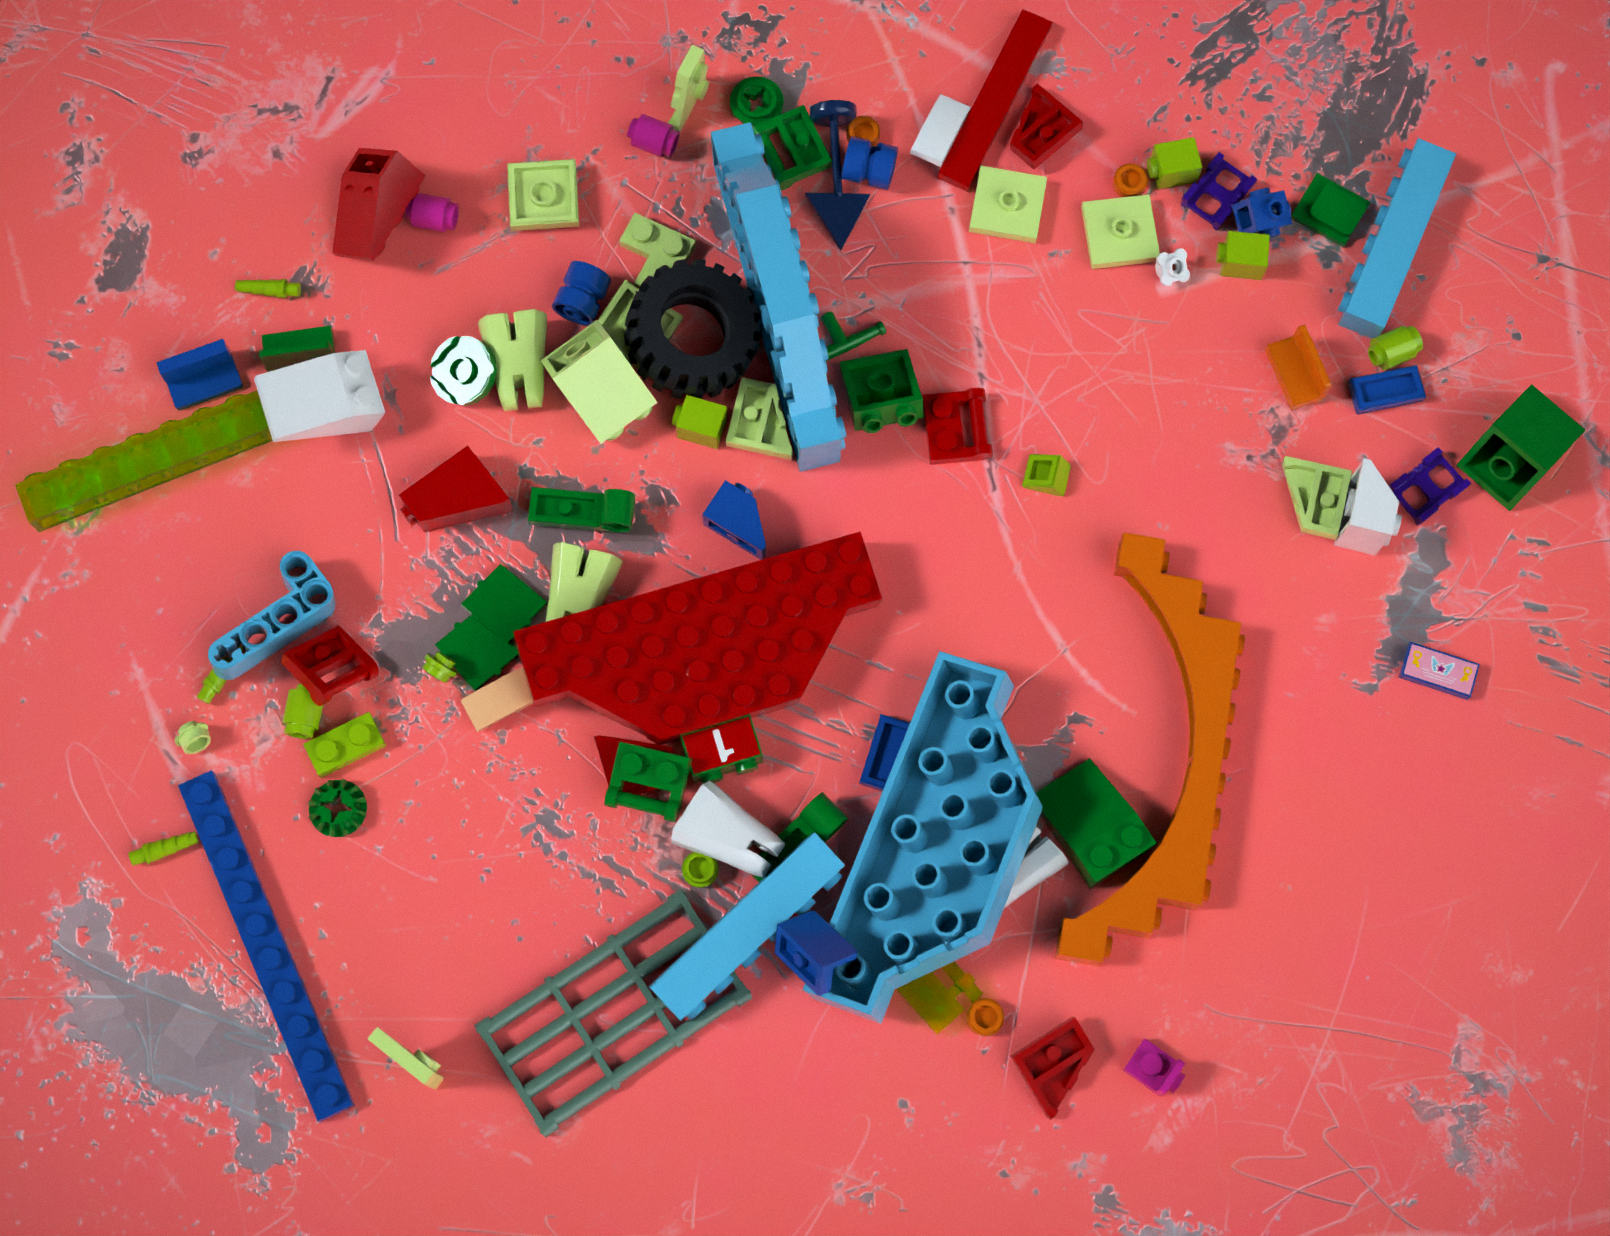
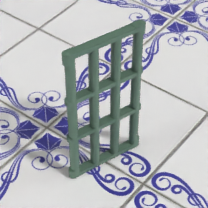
(572, 1016)

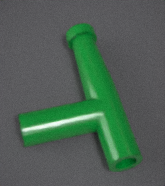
(844, 344)

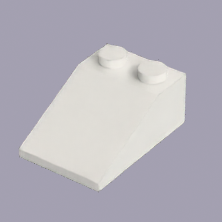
(321, 397)

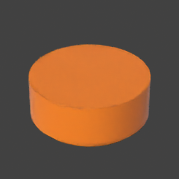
(864, 128)
(1130, 180)
(985, 1017)

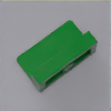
(296, 346)

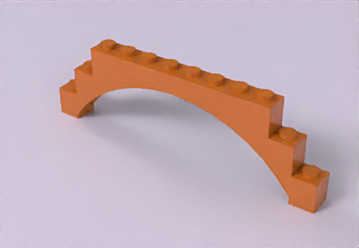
(1207, 661)

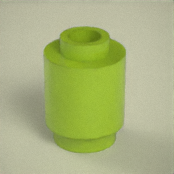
(1395, 347)
(301, 714)

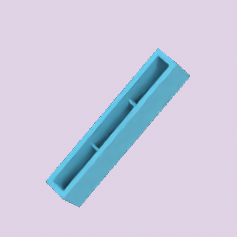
(1396, 239)
(746, 927)

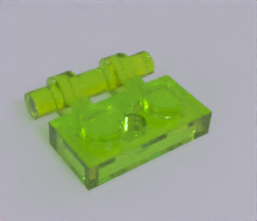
(933, 1000)

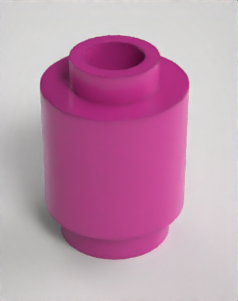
(653, 136)
(432, 212)

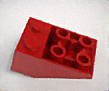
(372, 201)

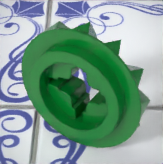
(751, 89)
(345, 822)

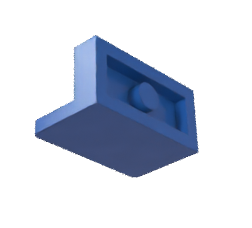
(200, 374)
(812, 950)

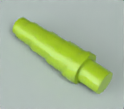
(271, 287)
(212, 684)
(158, 849)

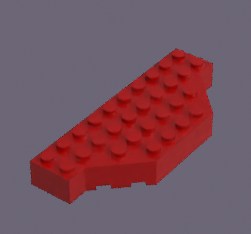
(703, 645)

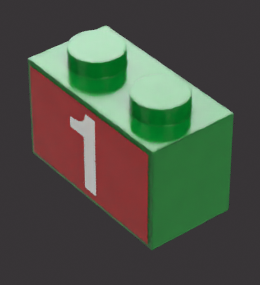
(723, 750)

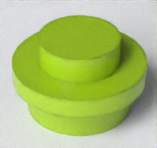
(440, 666)
(699, 870)

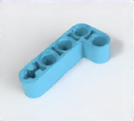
(268, 623)

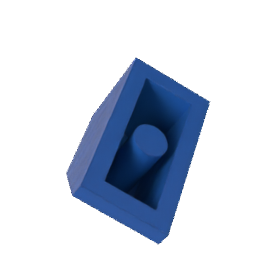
(736, 518)

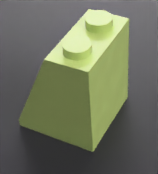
(599, 382)

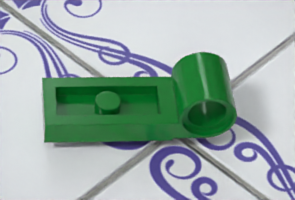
(582, 510)
(819, 817)

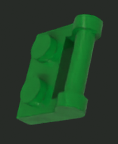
(800, 142)
(651, 769)

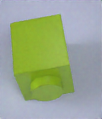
(1175, 163)
(1243, 255)
(700, 421)

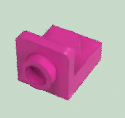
(1155, 1068)

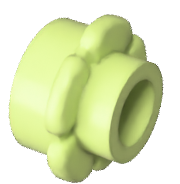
(193, 737)

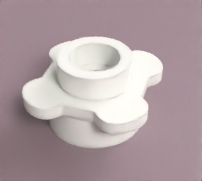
(1164, 267)

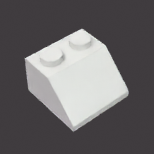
(1368, 512)

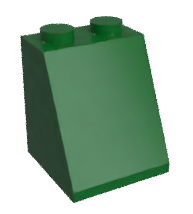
(1520, 447)

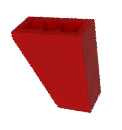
(454, 494)

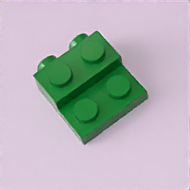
(882, 391)

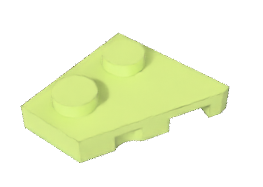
(689, 86)
(759, 421)
(1317, 495)
(417, 1063)

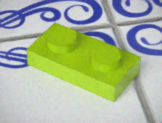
(344, 745)

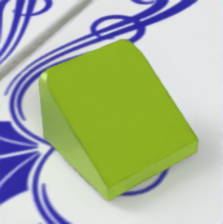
(1047, 474)

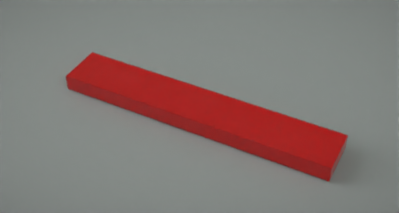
(994, 100)

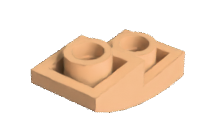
(498, 700)

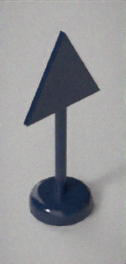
(837, 209)

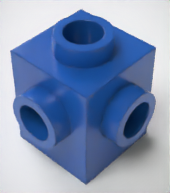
(1263, 212)

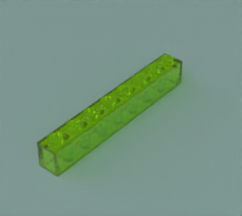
(144, 461)

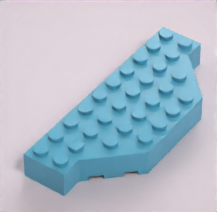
(781, 290)
(937, 843)

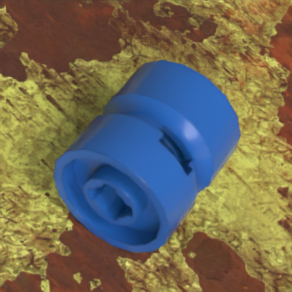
(869, 163)
(579, 296)

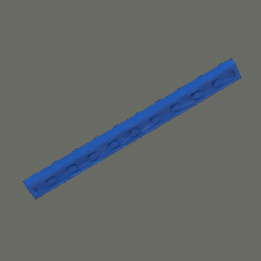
(266, 946)

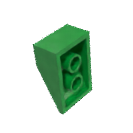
(1093, 823)

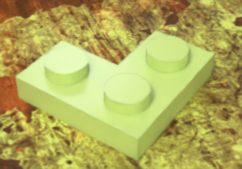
(655, 243)

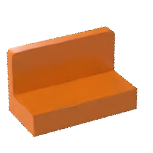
(1299, 369)

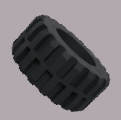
(706, 289)

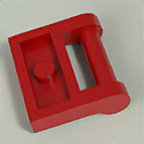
(945, 426)
(324, 655)

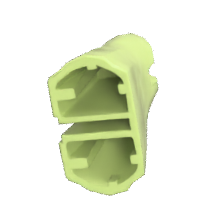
(518, 354)
(579, 579)

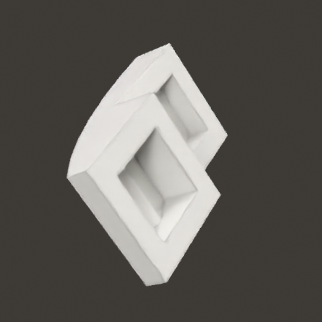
(940, 130)

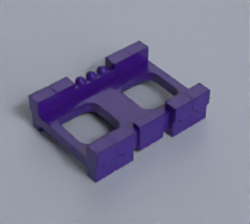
(1209, 186)
(1420, 478)

